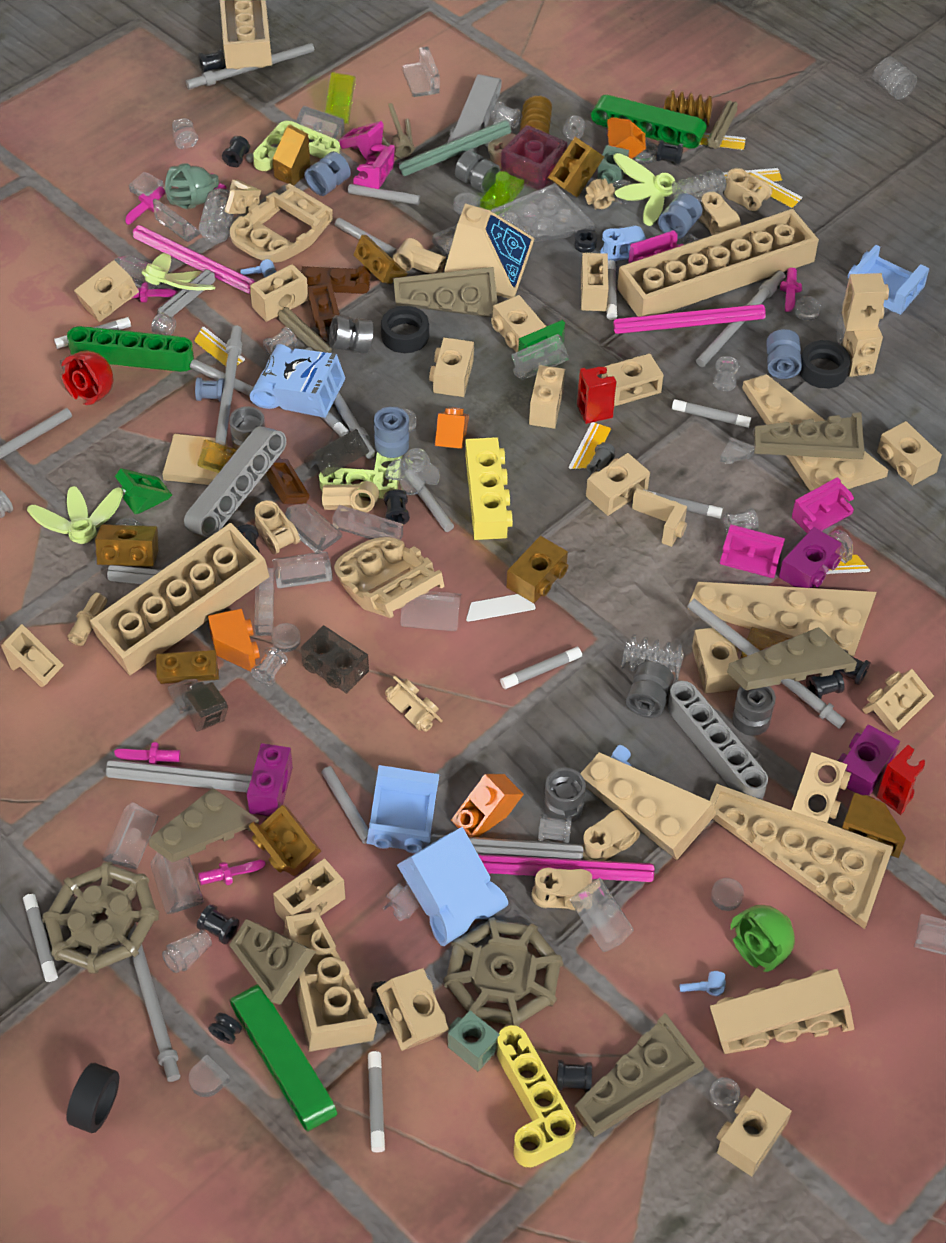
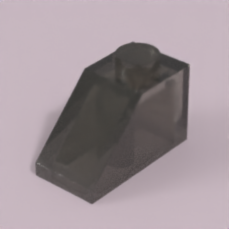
(205, 705)

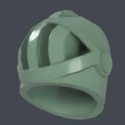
(192, 184)

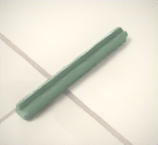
(455, 147)

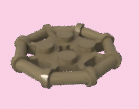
(90, 904)
(506, 988)

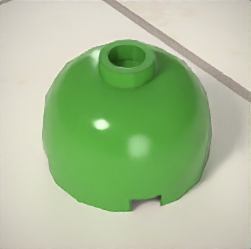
(763, 936)

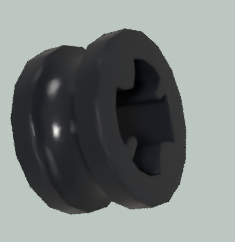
(585, 241)
(225, 1028)

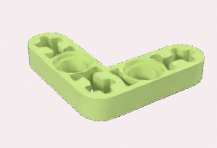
(319, 148)
(375, 476)

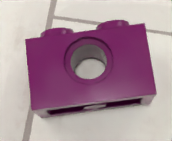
(811, 560)
(874, 747)
(269, 779)

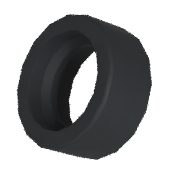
(405, 315)
(824, 350)
(92, 1097)

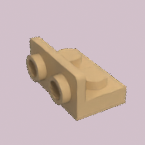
(899, 699)

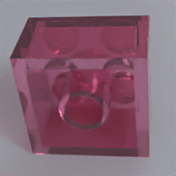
(532, 156)

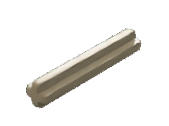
(722, 124)
(303, 331)

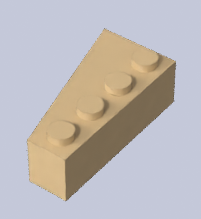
(653, 806)
(783, 1012)

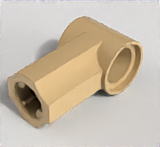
(413, 255)
(348, 496)

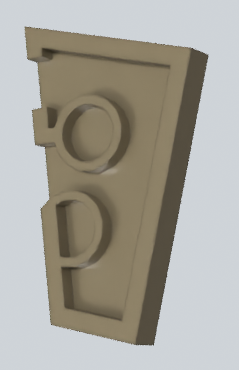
(200, 824)
(270, 958)

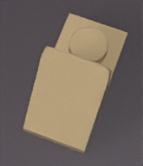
(27, 652)

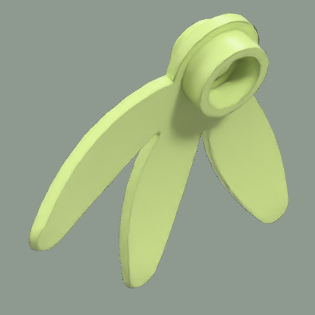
(649, 187)
(158, 272)
(81, 528)

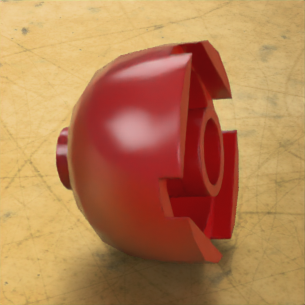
(87, 376)

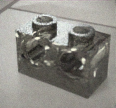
(337, 655)

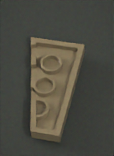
(826, 438)
(791, 659)
(647, 1072)

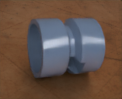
(327, 173)
(680, 215)
(783, 354)
(391, 432)

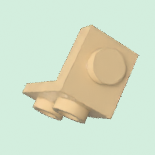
(241, 197)
(665, 510)

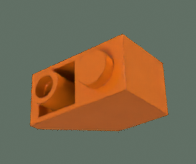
(626, 135)
(451, 428)
(232, 638)
(487, 804)

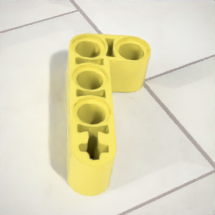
(529, 1091)

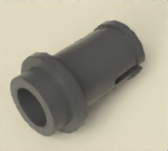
(603, 454)

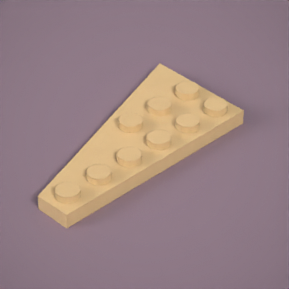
(780, 406)
(790, 609)
(823, 857)

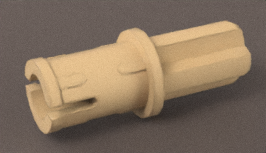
(83, 626)

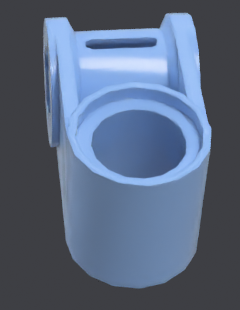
(620, 241)

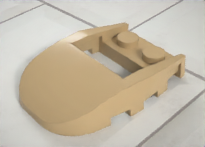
(263, 243)
(386, 575)

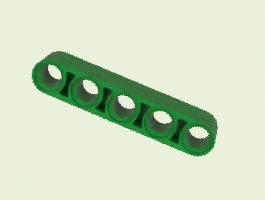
(653, 121)
(134, 348)
(283, 1058)

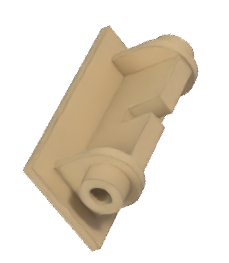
(421, 713)

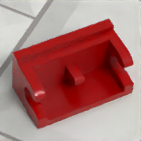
(596, 395)
(898, 781)

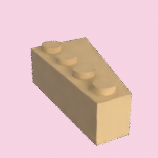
(326, 996)

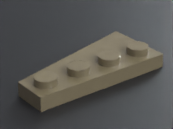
(456, 291)

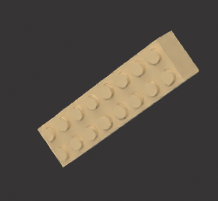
(717, 264)

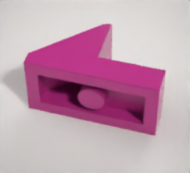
(363, 138)

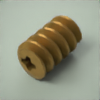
(689, 106)
(537, 113)

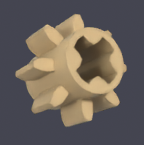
(600, 194)

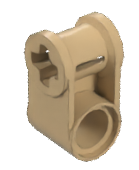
(744, 190)
(718, 214)
(274, 526)
(609, 837)
(560, 887)

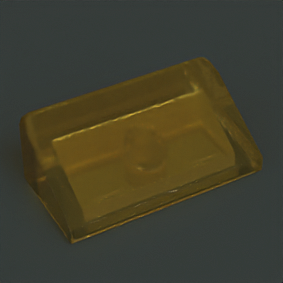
(214, 455)

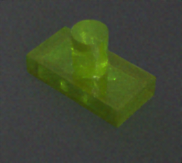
(340, 95)
(502, 191)

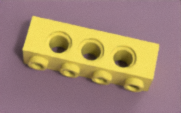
(487, 489)

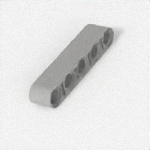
(478, 107)
(235, 481)
(712, 729)

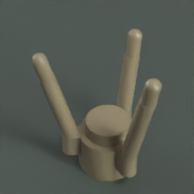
(402, 142)

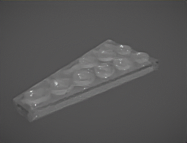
(542, 214)

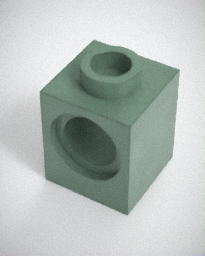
(608, 167)
(475, 1053)

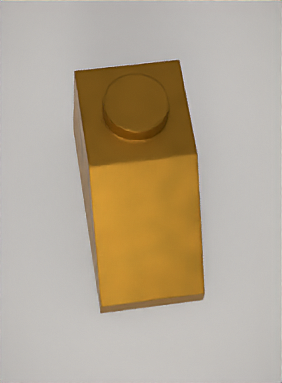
(292, 156)
(873, 820)

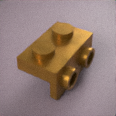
(377, 261)
(187, 665)
(285, 841)

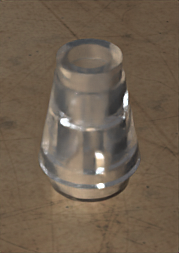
(185, 951)

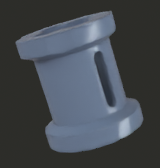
(208, 389)

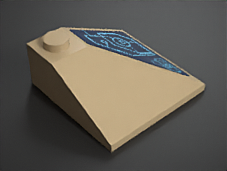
(490, 241)

